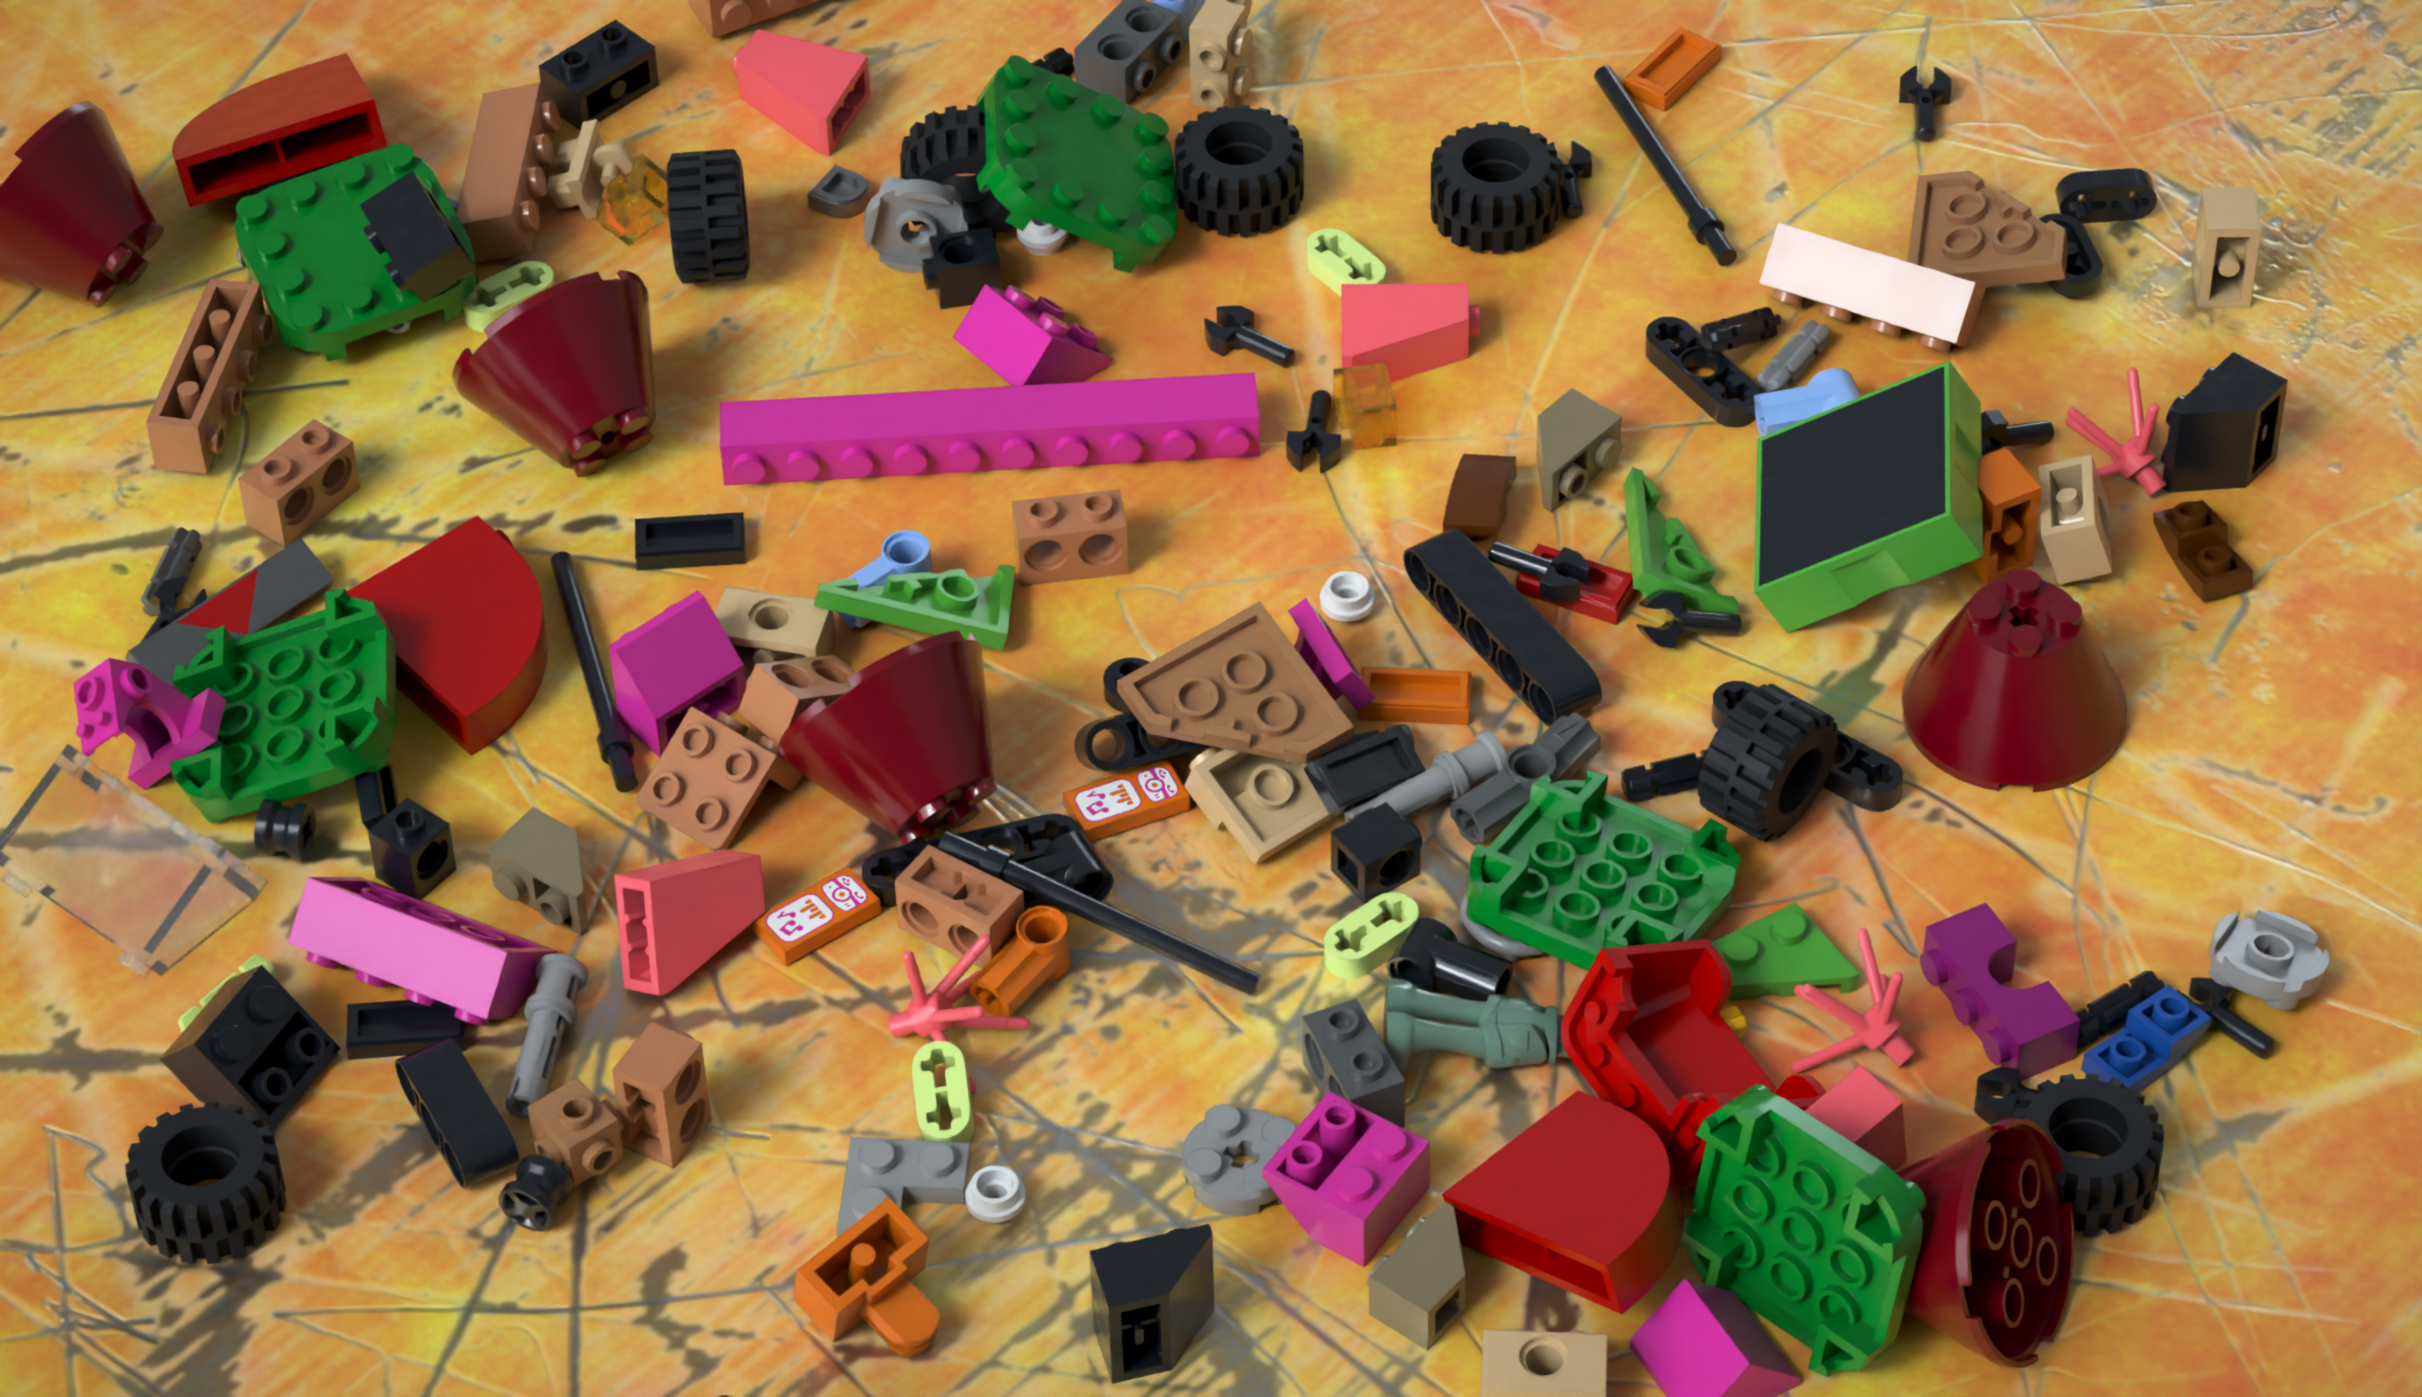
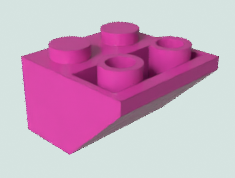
(1029, 339)
(672, 665)
(1349, 1177)

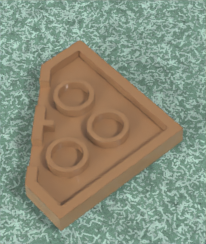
(1982, 234)
(1238, 692)

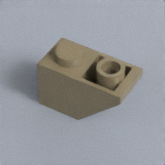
(1574, 445)
(542, 868)
(1422, 1281)

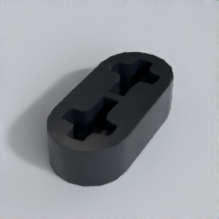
(2106, 195)

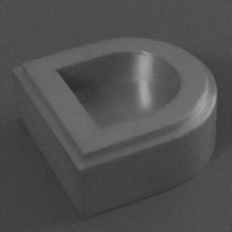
(840, 194)

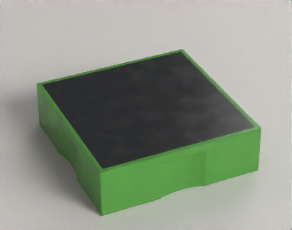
(1868, 497)

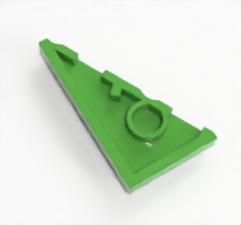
(1665, 553)
(930, 602)
(1783, 953)

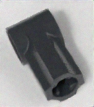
(1074, 863)
(1435, 959)

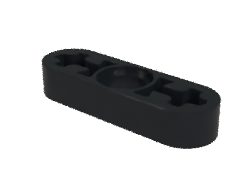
(1705, 391)

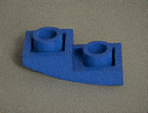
(2151, 1041)

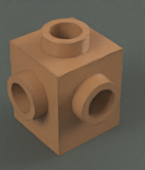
(577, 1131)

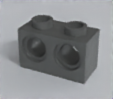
(1129, 49)
(1352, 1062)

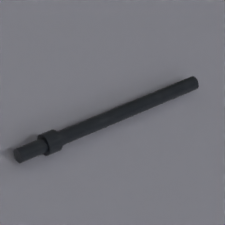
(1702, 221)
(613, 740)
(1000, 865)

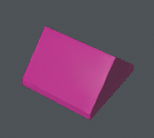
(1710, 1347)

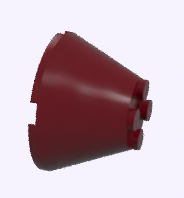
(74, 210)
(569, 370)
(2015, 690)
(905, 739)
(1994, 1242)

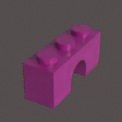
(2018, 1027)

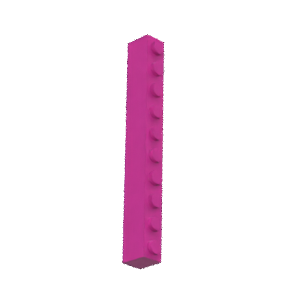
(989, 429)

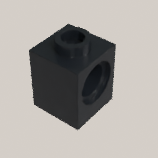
(961, 266)
(412, 849)
(1376, 852)

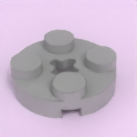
(907, 201)
(2241, 959)
(1210, 1154)

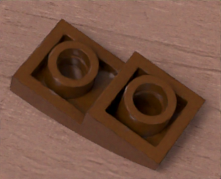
(1480, 495)
(2201, 551)

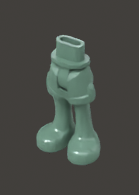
(1499, 1029)

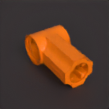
(1033, 956)

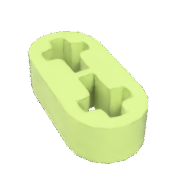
(1351, 263)
(504, 291)
(1366, 930)
(955, 1093)

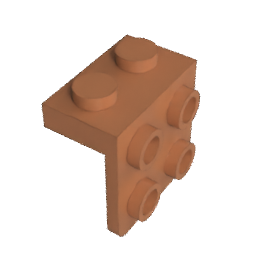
(712, 778)

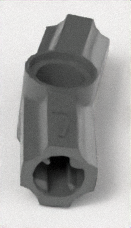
(1495, 802)

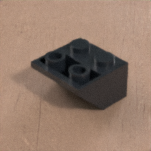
(2224, 428)
(251, 1048)
(1151, 1299)

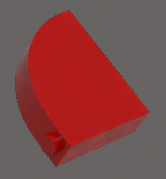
(277, 130)
(465, 631)
(1577, 1203)

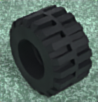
(953, 146)
(1239, 170)
(1495, 187)
(708, 216)
(1767, 762)
(2108, 1123)
(211, 1217)

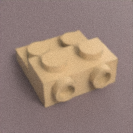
(1220, 53)
(1257, 798)

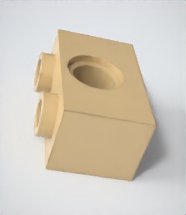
(2226, 247)
(2075, 519)
(774, 626)
(1543, 1364)

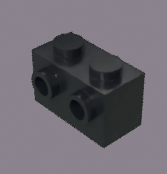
(600, 74)
(416, 237)

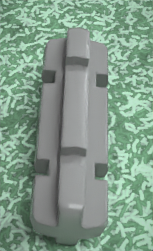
(1793, 357)

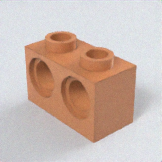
(299, 483)
(1070, 537)
(786, 688)
(956, 904)
(662, 1094)

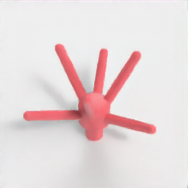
(2134, 456)
(934, 1013)
(1872, 1028)

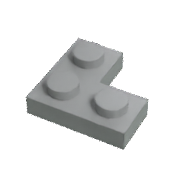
(903, 1172)

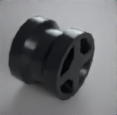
(284, 829)
(536, 1192)

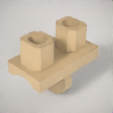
(587, 170)

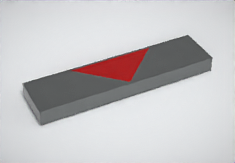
(243, 607)

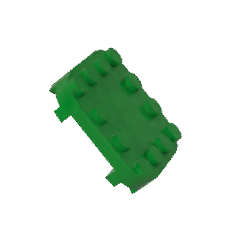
(1078, 162)
(319, 265)
(300, 707)
(1599, 874)
(1804, 1228)

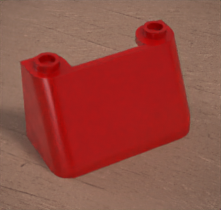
(1656, 1045)

